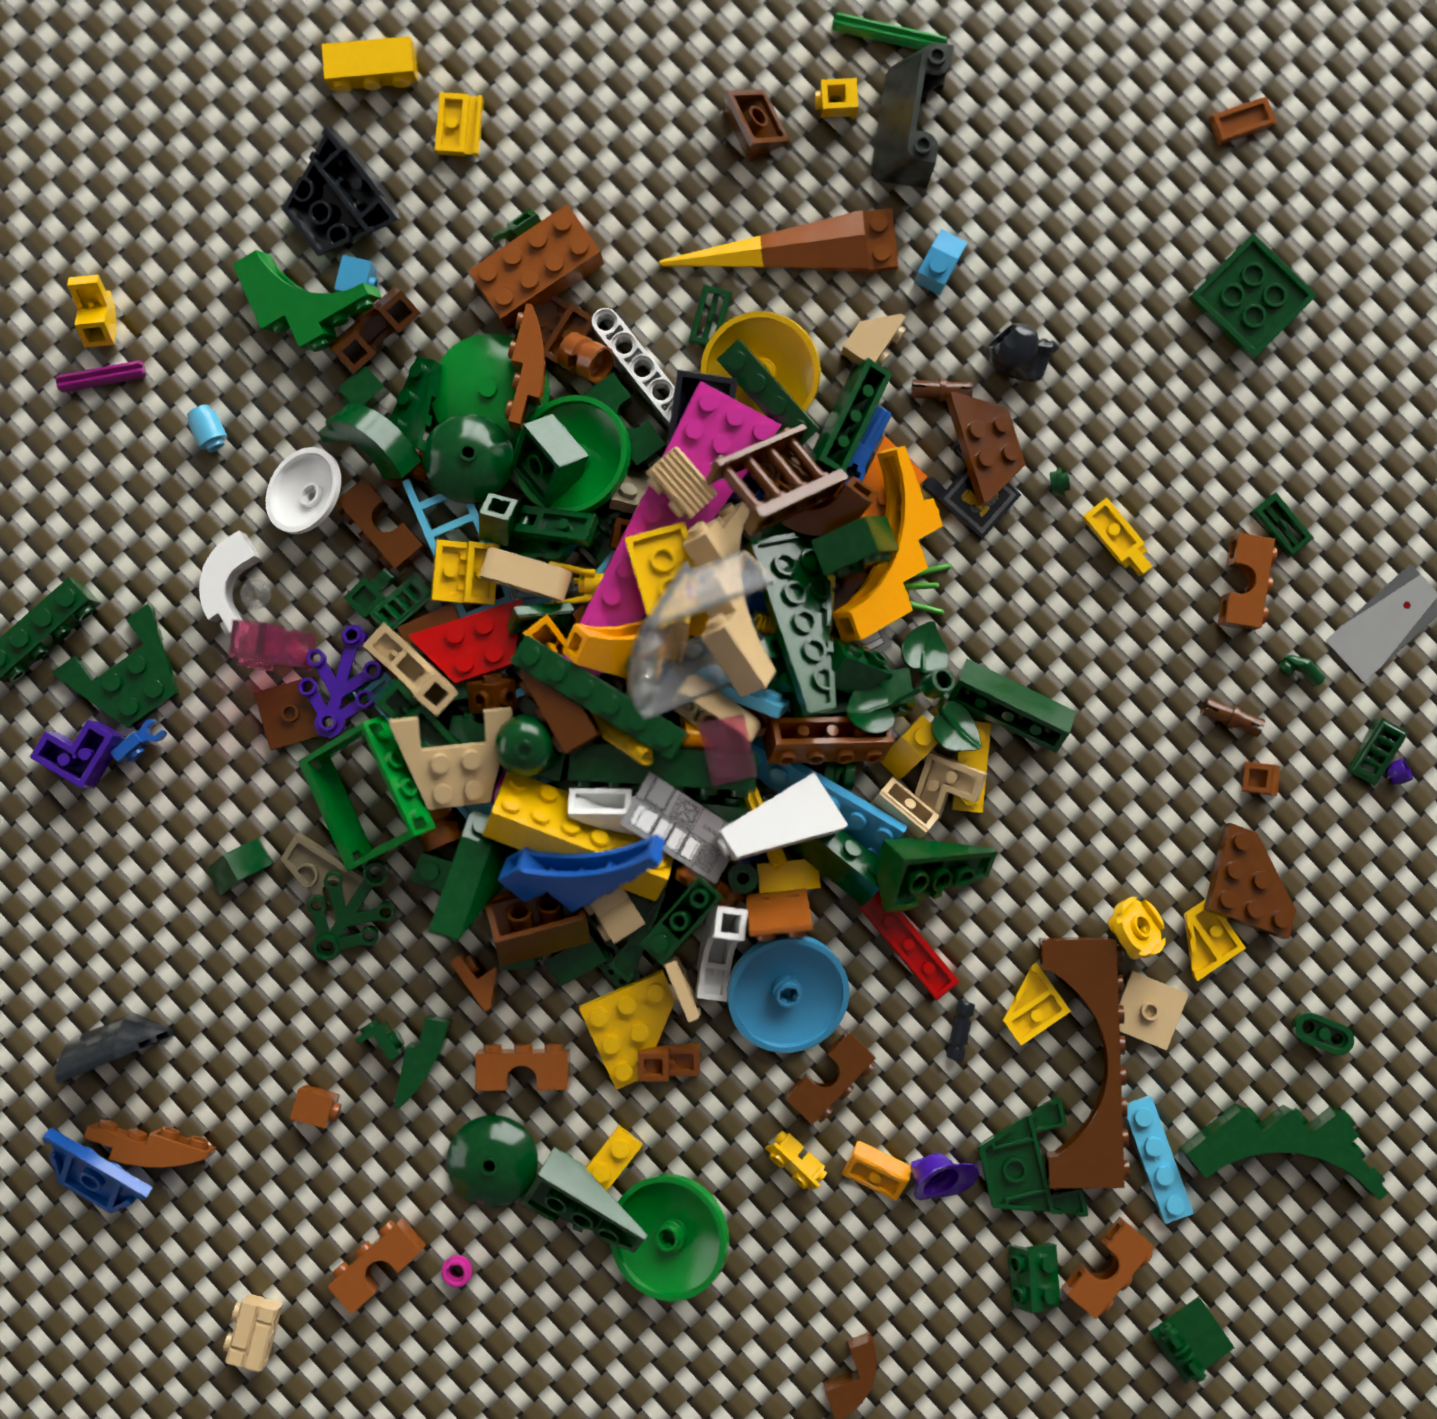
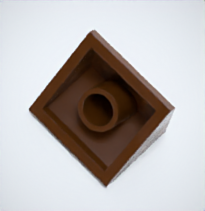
(754, 122)

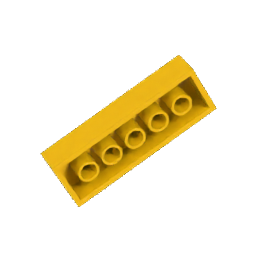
(537, 817)

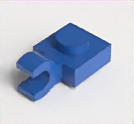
(133, 746)

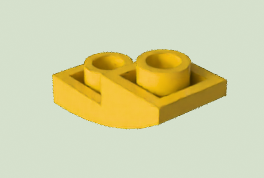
(789, 876)

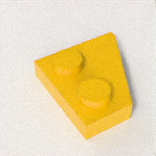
(1034, 1006)

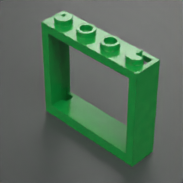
(336, 805)

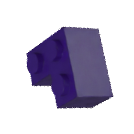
(78, 760)

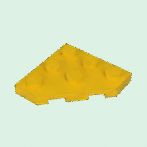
(628, 1022)

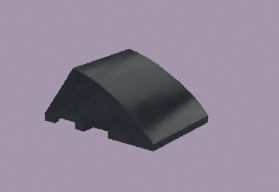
(338, 197)
(108, 1044)

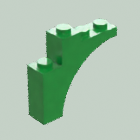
(284, 305)

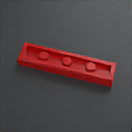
(910, 947)

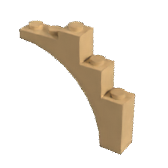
(730, 628)

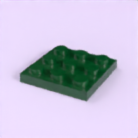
(1252, 296)

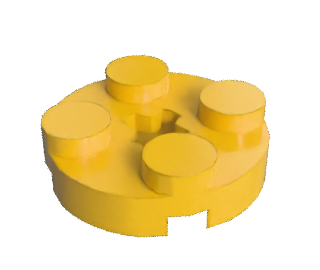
(1137, 942)

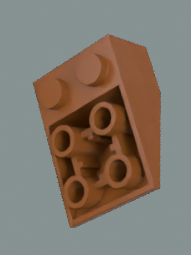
(778, 913)

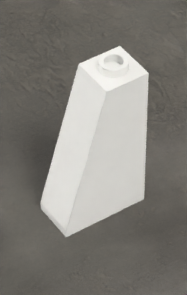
(785, 820)

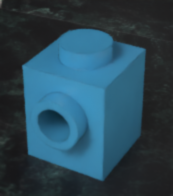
(354, 272)

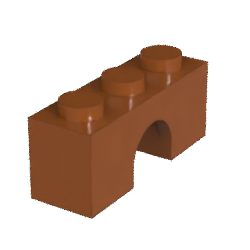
(1253, 557)
(495, 1064)
(354, 1282)
(1096, 1290)

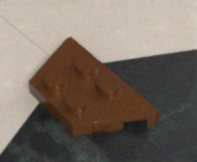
(986, 443)

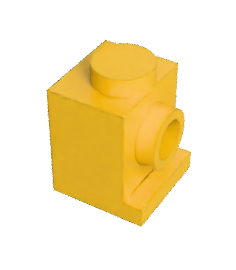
(839, 89)

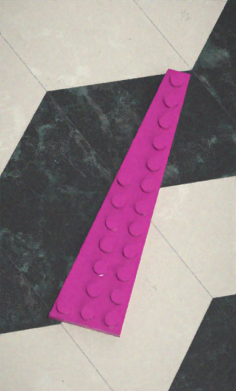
(708, 428)

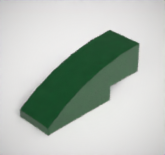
(398, 702)
(422, 1057)

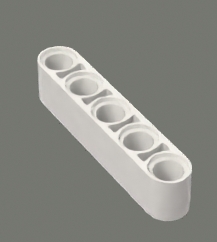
(635, 358)

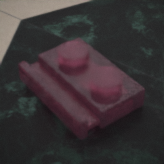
(728, 749)

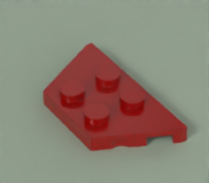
(471, 644)

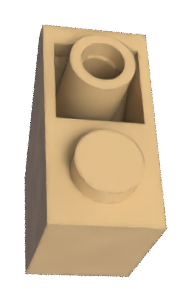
(873, 338)

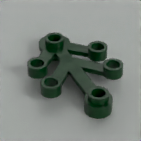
(347, 914)

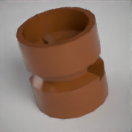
(585, 357)
(445, 831)

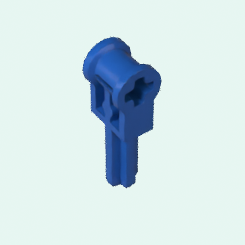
(868, 442)

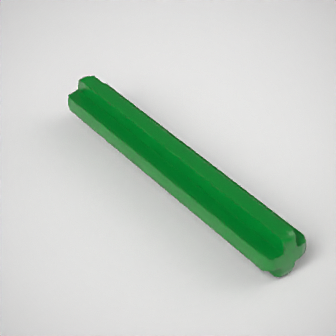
(884, 32)

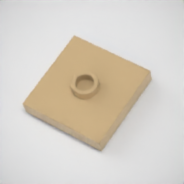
(682, 989)
(1150, 1009)

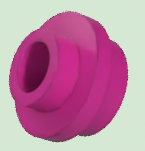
(456, 1280)

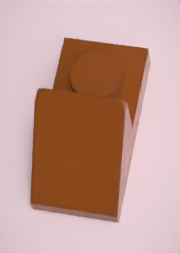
(482, 987)

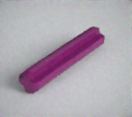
(100, 376)

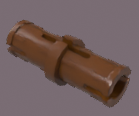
(939, 389)
(1232, 717)

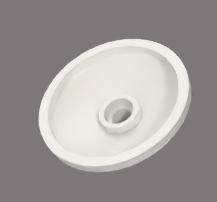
(303, 490)

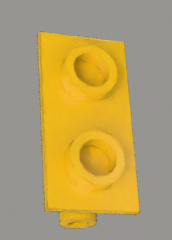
(803, 1170)

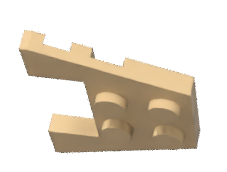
(455, 772)

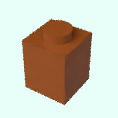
(316, 1106)

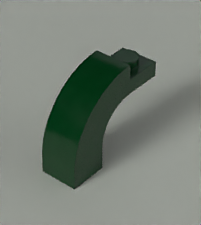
(375, 436)

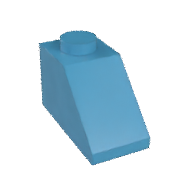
(940, 262)

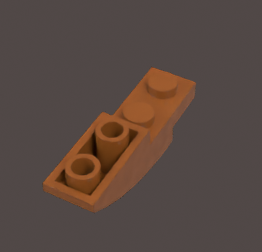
(529, 358)
(160, 1149)

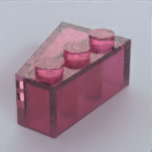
(269, 645)

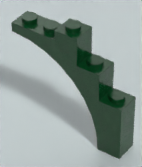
(1326, 1137)

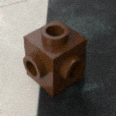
(490, 693)

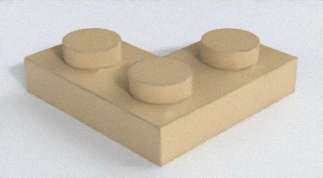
(946, 776)

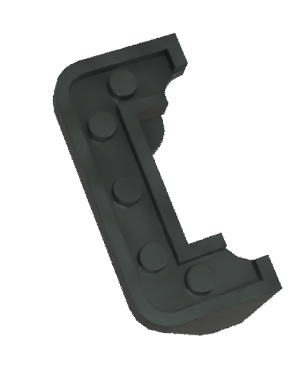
(900, 150)

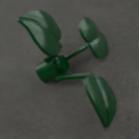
(924, 651)

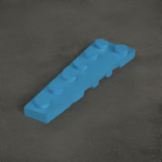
(864, 821)

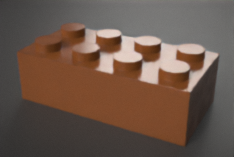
(537, 265)

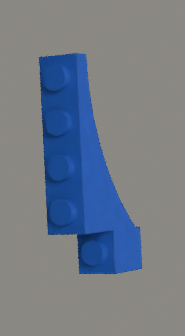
(578, 878)

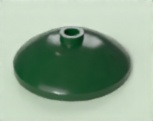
(474, 477)
(496, 1140)

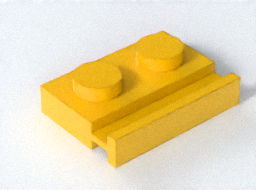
(459, 124)

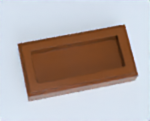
(1242, 121)

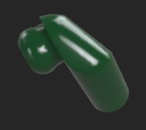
(1305, 666)

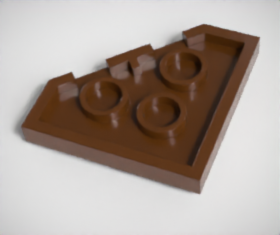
(1248, 886)

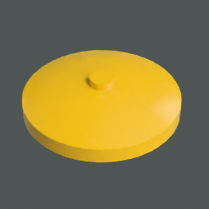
(780, 347)

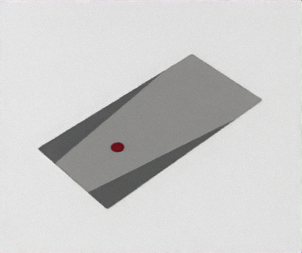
(1386, 623)

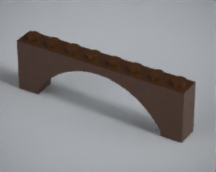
(1096, 1150)

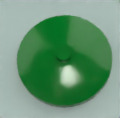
(479, 381)
(603, 439)
(683, 1240)

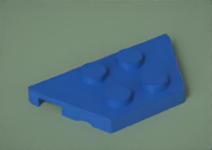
(93, 1176)

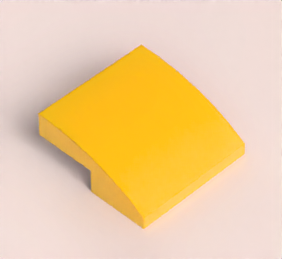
(458, 572)

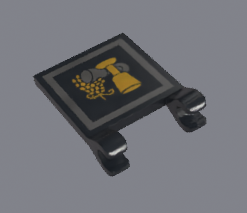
(962, 502)

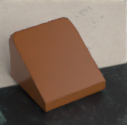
(1261, 778)

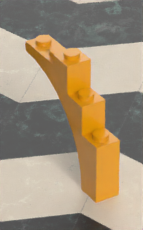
(911, 517)
(609, 647)

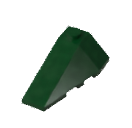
(921, 869)
(470, 879)
(571, 1193)

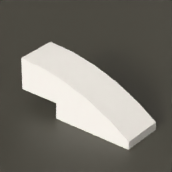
(600, 807)

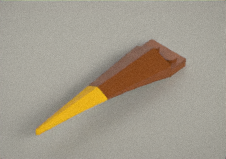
(841, 243)

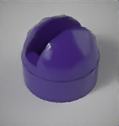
(1399, 771)

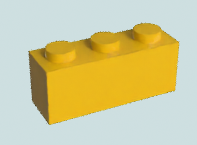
(370, 64)

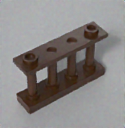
(783, 504)

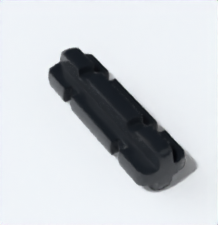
(960, 1030)

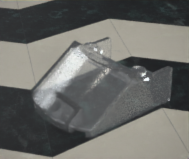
(666, 666)

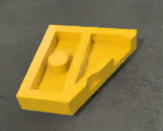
(1209, 940)

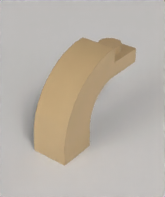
(411, 668)

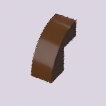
(850, 1389)

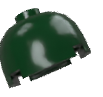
(524, 745)

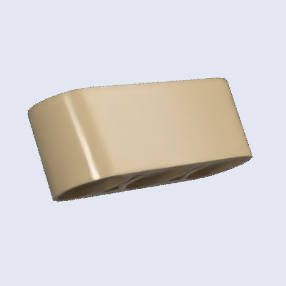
(526, 574)
(715, 707)

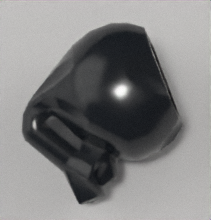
(1020, 353)

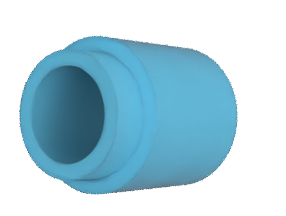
(206, 428)

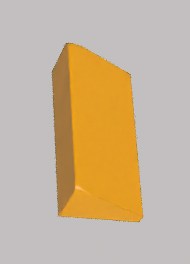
(877, 1170)

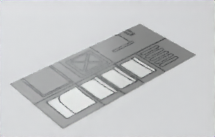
(684, 825)

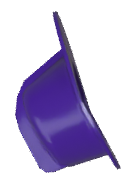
(941, 1177)

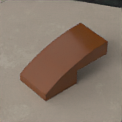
(660, 1062)

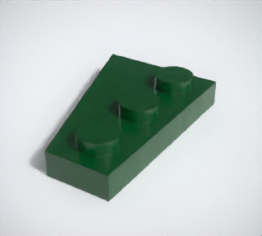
(414, 401)

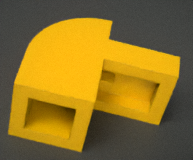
(95, 311)

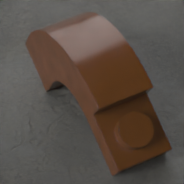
(831, 514)

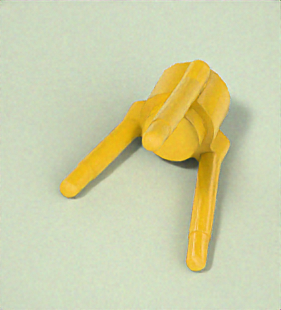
(586, 582)

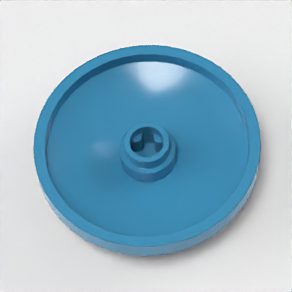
(788, 993)

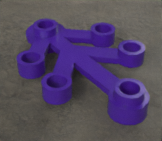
(340, 685)

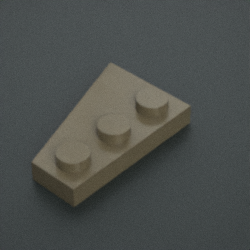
(310, 864)

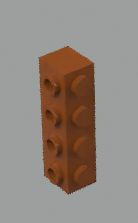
(822, 740)

